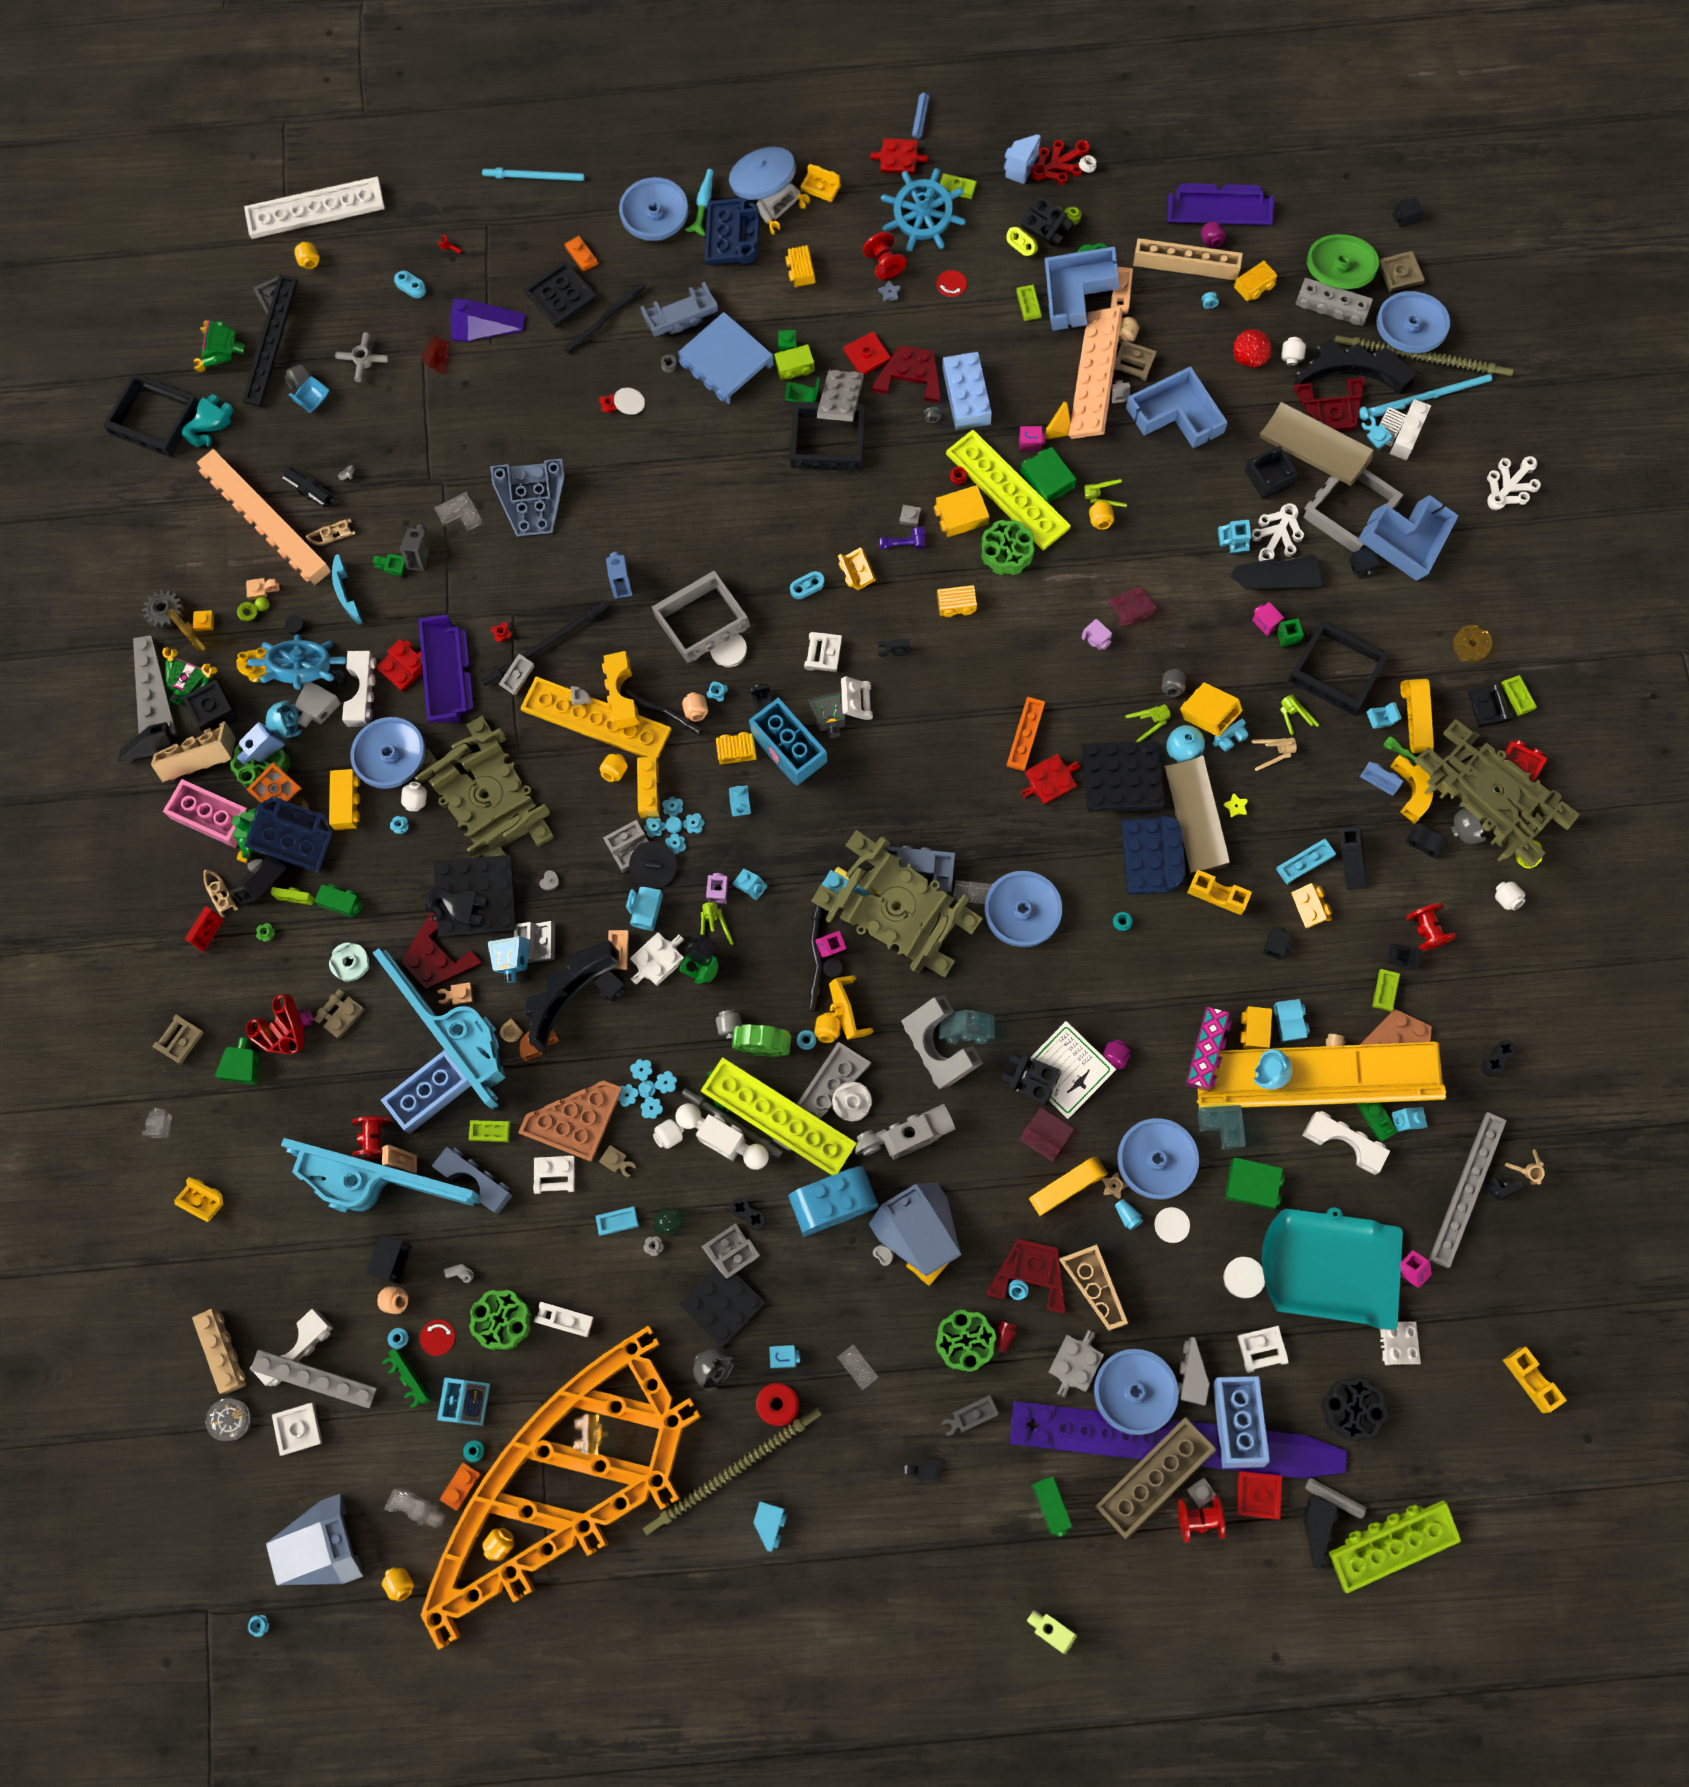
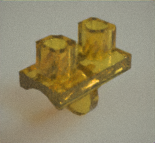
(591, 1435)

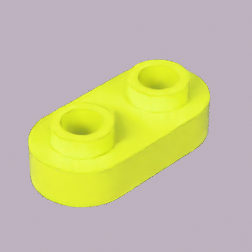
(1022, 242)

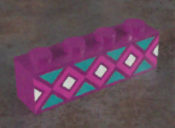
(1207, 1049)

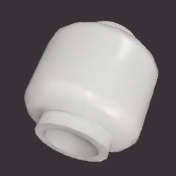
(1293, 351)
(413, 796)
(1510, 895)
(668, 1134)

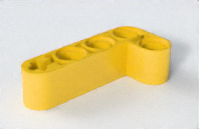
(1419, 714)
(1068, 1185)

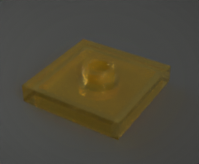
(187, 629)

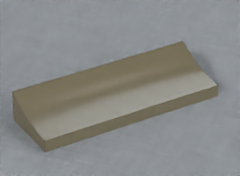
(1317, 444)
(1197, 815)
(1155, 1478)

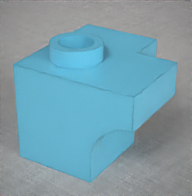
(1236, 535)

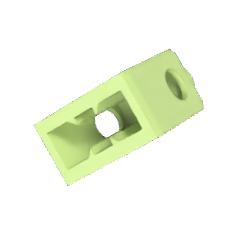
(1060, 1638)

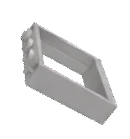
(1335, 530)
(690, 594)

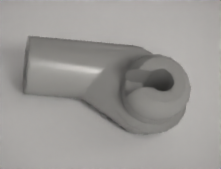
(461, 1271)

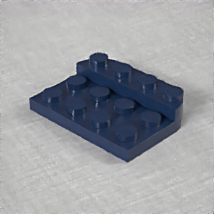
(732, 231)
(289, 833)
(1153, 855)

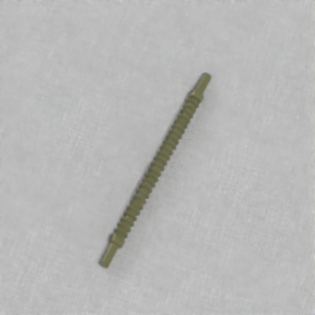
(1490, 368)
(666, 1516)

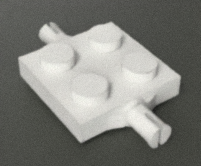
(657, 959)

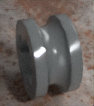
(666, 358)
(932, 415)

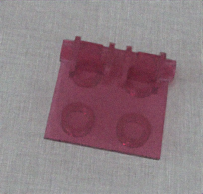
(1131, 606)
(1046, 1134)

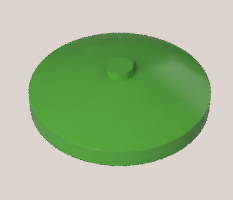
(1342, 261)

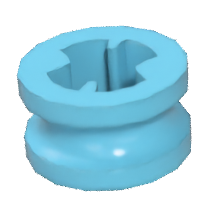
(1210, 300)

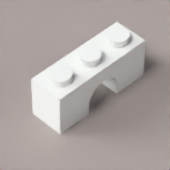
(1410, 429)

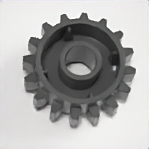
(154, 609)

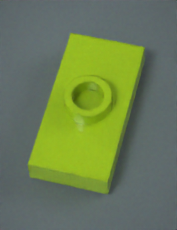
(952, 183)
(1028, 302)
(1519, 695)
(292, 895)
(1386, 990)
(489, 1131)

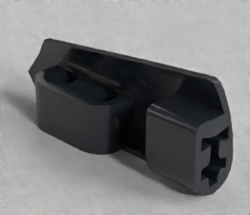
(1273, 574)

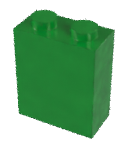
(1048, 475)
(1254, 1184)
(1051, 1506)

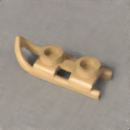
(328, 531)
(216, 888)

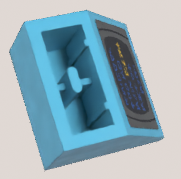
(463, 1401)

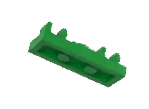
(1377, 1120)
(407, 1377)

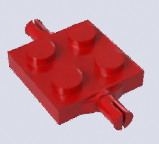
(898, 156)
(1050, 779)

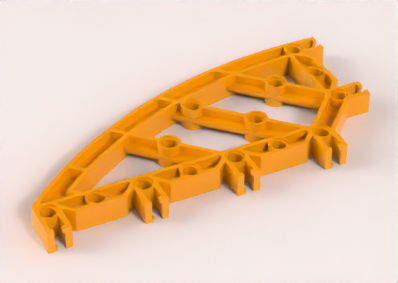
(579, 1392)

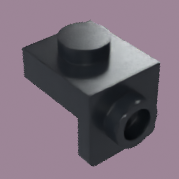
(761, 696)
(1404, 957)

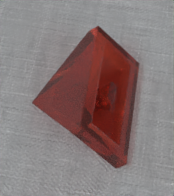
(436, 354)

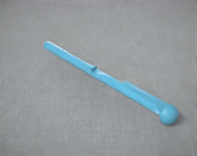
(1364, 413)

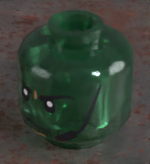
(668, 1221)

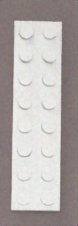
(314, 207)

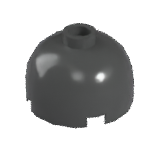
(1467, 827)
(711, 1367)

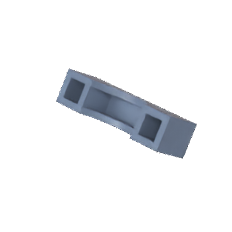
(491, 1194)

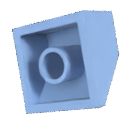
(1022, 158)

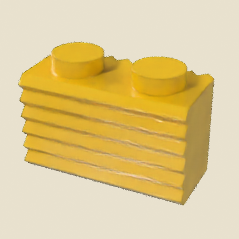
(801, 266)
(1256, 281)
(956, 600)
(736, 748)

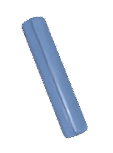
(920, 115)

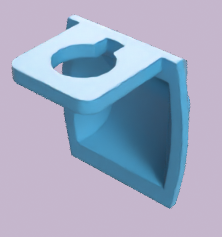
(310, 394)

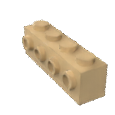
(219, 1351)

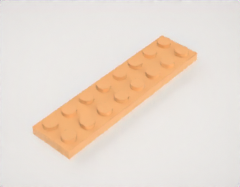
(1095, 373)

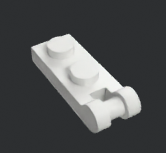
(564, 1319)

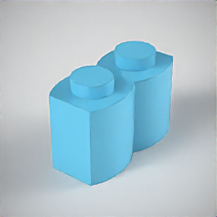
(1290, 1020)

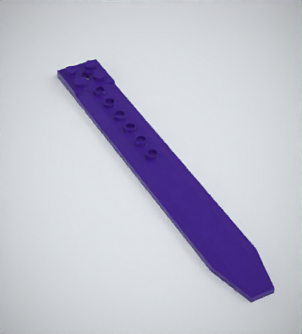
(1090, 1433)

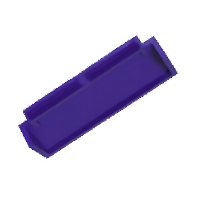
(1227, 206)
(443, 663)

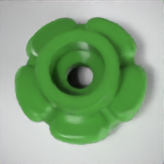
(270, 932)

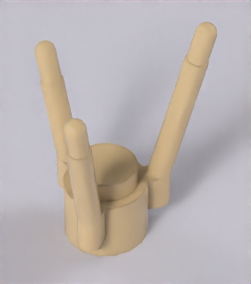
(1284, 746)
(1532, 1171)

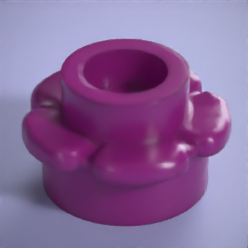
(306, 1017)

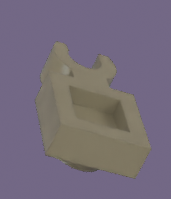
(615, 1160)

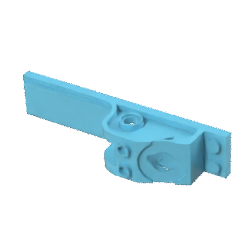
(460, 1032)
(345, 1171)

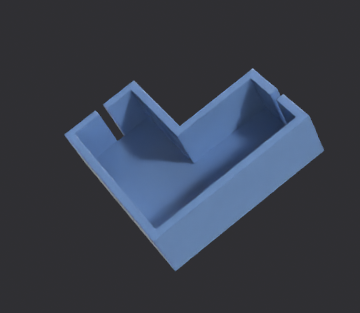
(1075, 276)
(1180, 400)
(1409, 543)

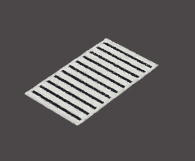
(1392, 422)

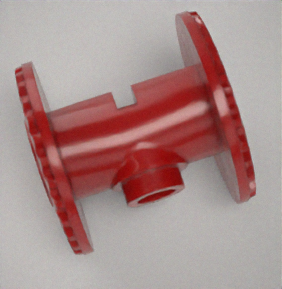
(879, 247)
(1427, 928)
(370, 1136)
(765, 1404)
(1201, 1519)

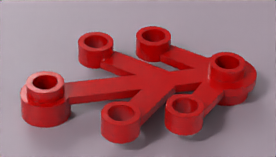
(1041, 171)

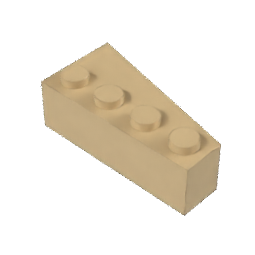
(195, 754)
(1093, 1280)

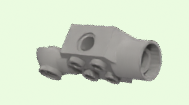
(926, 1130)

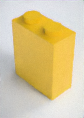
(961, 511)
(1211, 709)

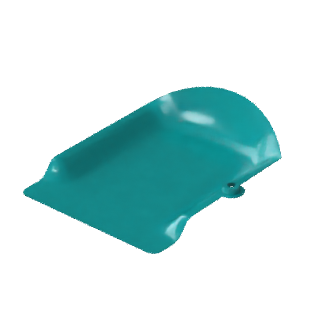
(1333, 1267)

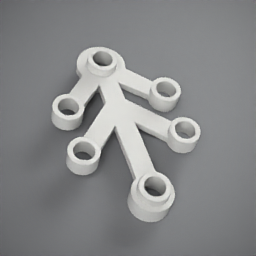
(1511, 485)
(1279, 531)

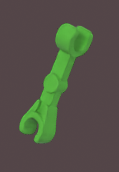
(1393, 745)

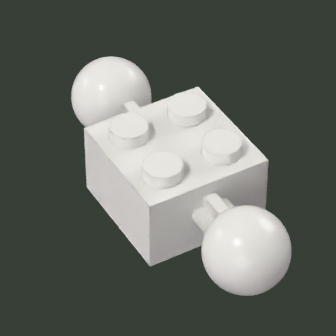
(720, 1137)

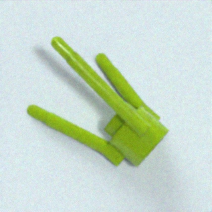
(1093, 491)
(1292, 705)
(1157, 713)
(710, 914)

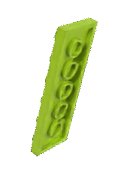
(1393, 1544)

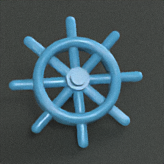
(923, 209)
(298, 661)

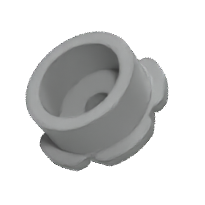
(658, 1245)

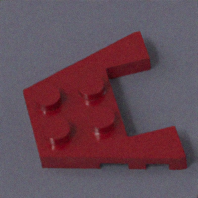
(912, 366)
(1335, 412)
(430, 963)
(1033, 1265)

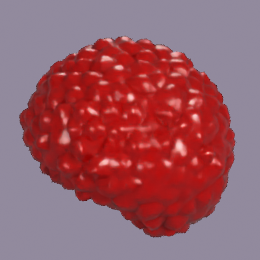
(1252, 348)

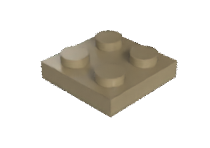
(1400, 271)

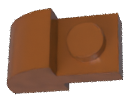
(529, 1052)

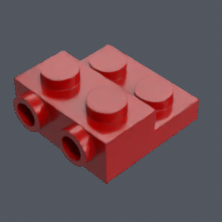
(401, 665)
(1527, 760)

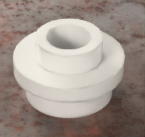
(1087, 163)

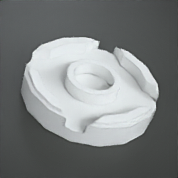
(730, 652)
(851, 1101)
(1244, 1277)

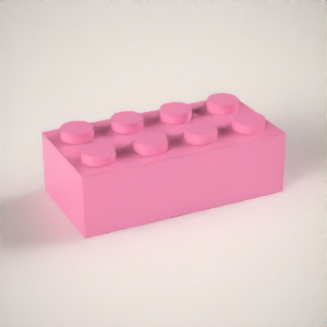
(204, 812)

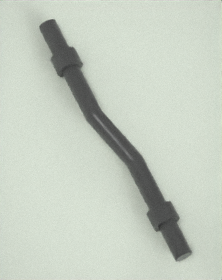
(701, 1102)

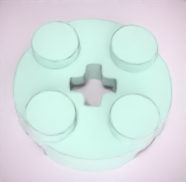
(359, 965)

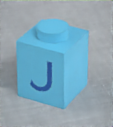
(784, 1357)

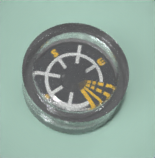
(228, 1419)

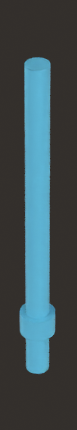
(501, 173)

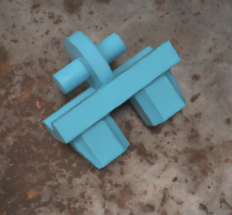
(1234, 730)

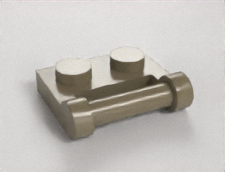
(1135, 355)
(182, 1042)

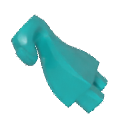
(208, 419)

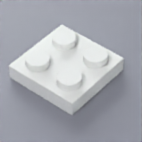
(297, 1429)

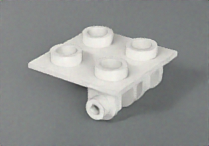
(1401, 1344)

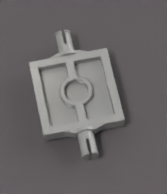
(1076, 1363)

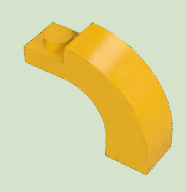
(1418, 782)

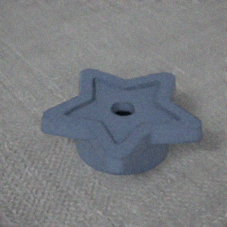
(889, 295)

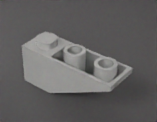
(1194, 1380)

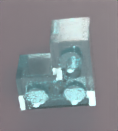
(967, 1026)
(1226, 1120)

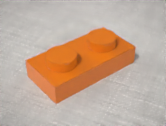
(581, 253)
(460, 1486)

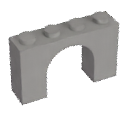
(920, 1028)

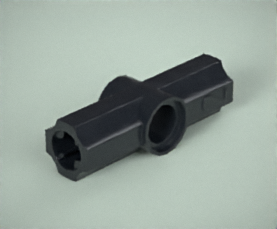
(308, 487)

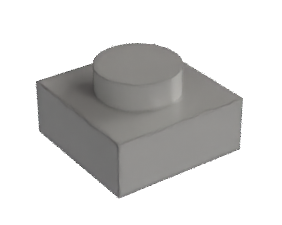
(910, 515)
(1201, 1492)

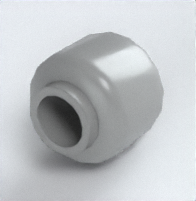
(726, 1022)

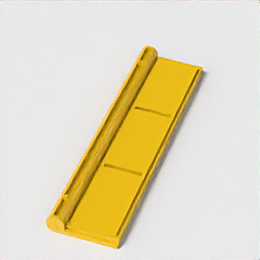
(1332, 1076)

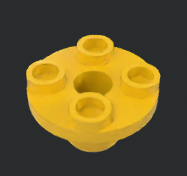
(253, 672)

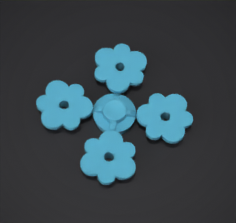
(674, 824)
(647, 1089)

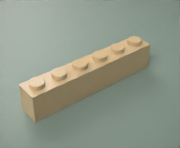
(1187, 259)

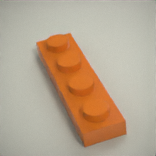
(1025, 733)

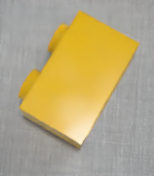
(1256, 1028)

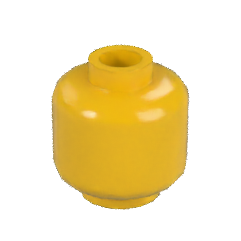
(306, 255)
(1101, 515)
(613, 767)
(827, 1028)
(498, 1544)
(397, 1584)

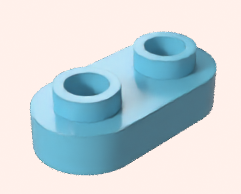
(408, 284)
(805, 584)

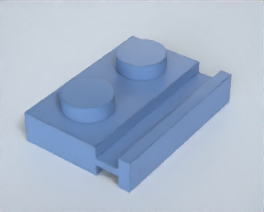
(1380, 778)

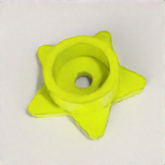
(1236, 810)

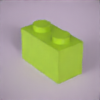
(794, 362)

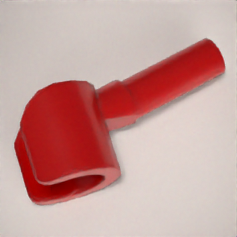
(445, 245)

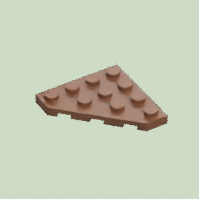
(574, 1122)

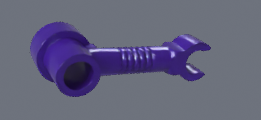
(918, 538)

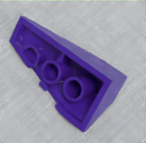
(478, 320)

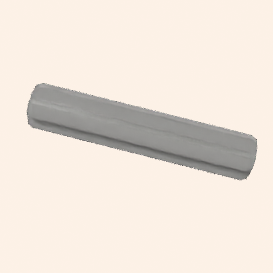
(1335, 1498)

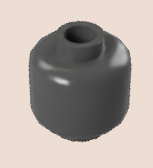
(297, 376)
(1174, 682)

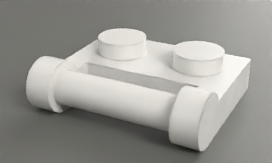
(829, 652)
(852, 698)
(554, 1168)
(1259, 1342)

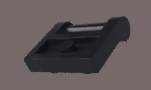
(1484, 707)

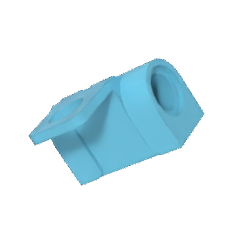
(644, 907)

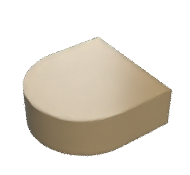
(510, 1031)

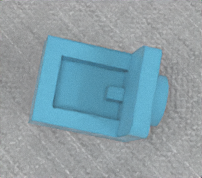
(1384, 716)
(739, 800)
(750, 884)
(1409, 1119)

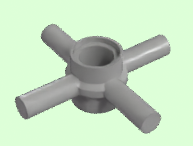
(366, 360)

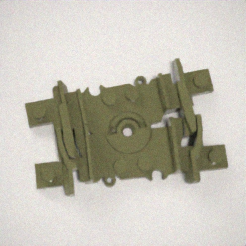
(1475, 785)
(504, 812)
(918, 903)

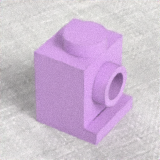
(1097, 635)
(714, 881)

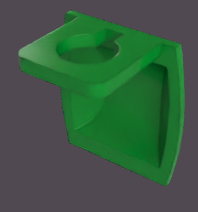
(801, 393)
(705, 973)

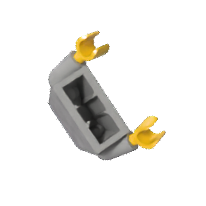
(774, 205)

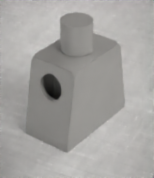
(315, 704)

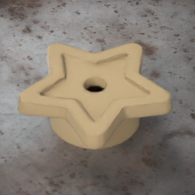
(1119, 1185)

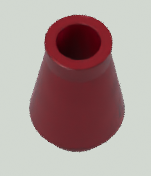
(1005, 1335)

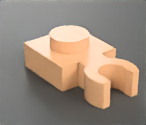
(459, 994)

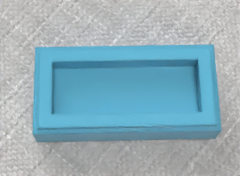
(617, 1221)

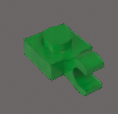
(392, 564)

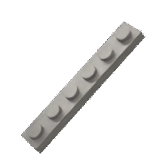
(313, 1378)

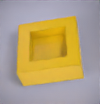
(203, 620)

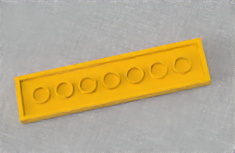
(555, 705)

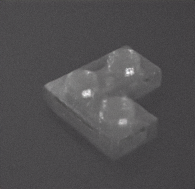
(459, 507)

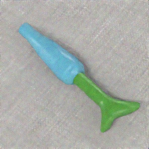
(703, 198)

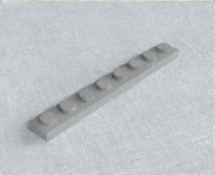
(1467, 1190)

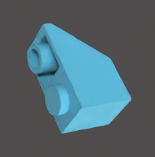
(767, 1522)

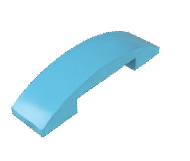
(338, 574)

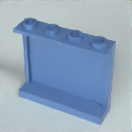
(724, 357)

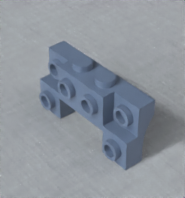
(682, 313)
(928, 864)

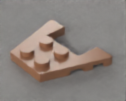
(1399, 1029)

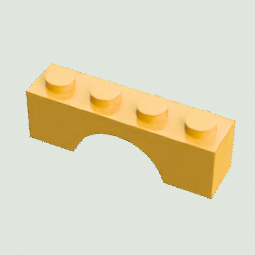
(624, 710)

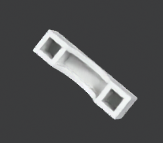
(358, 710)
(1369, 1154)
(311, 1329)

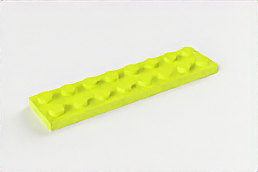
(1008, 489)
(778, 1117)

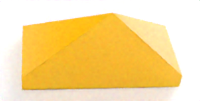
(1060, 423)

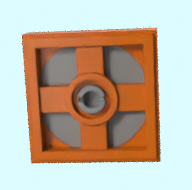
(274, 784)

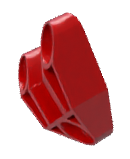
(281, 1031)

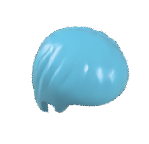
(1273, 1070)

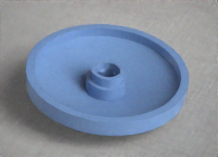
(762, 173)
(653, 209)
(1413, 322)
(388, 752)
(1023, 909)
(1158, 1159)
(1136, 1392)

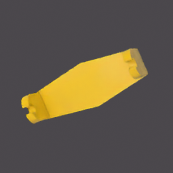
(843, 1008)

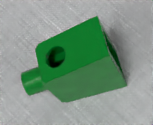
(239, 1064)

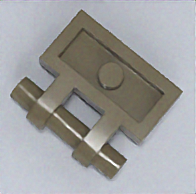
(343, 1017)

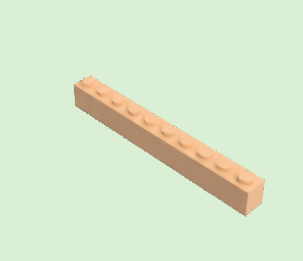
(264, 517)

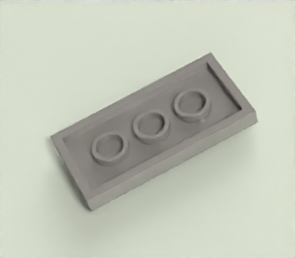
(840, 395)

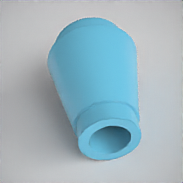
(1128, 1214)

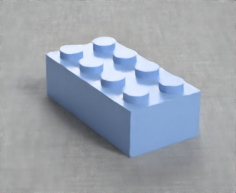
(966, 391)
(426, 1092)
(1240, 1422)

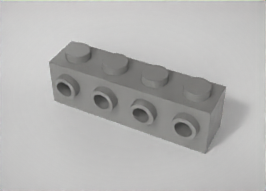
(1333, 302)

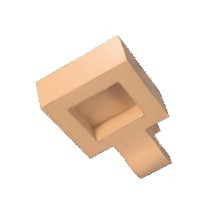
(259, 588)

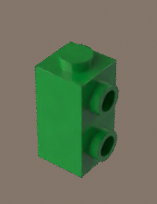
(338, 901)

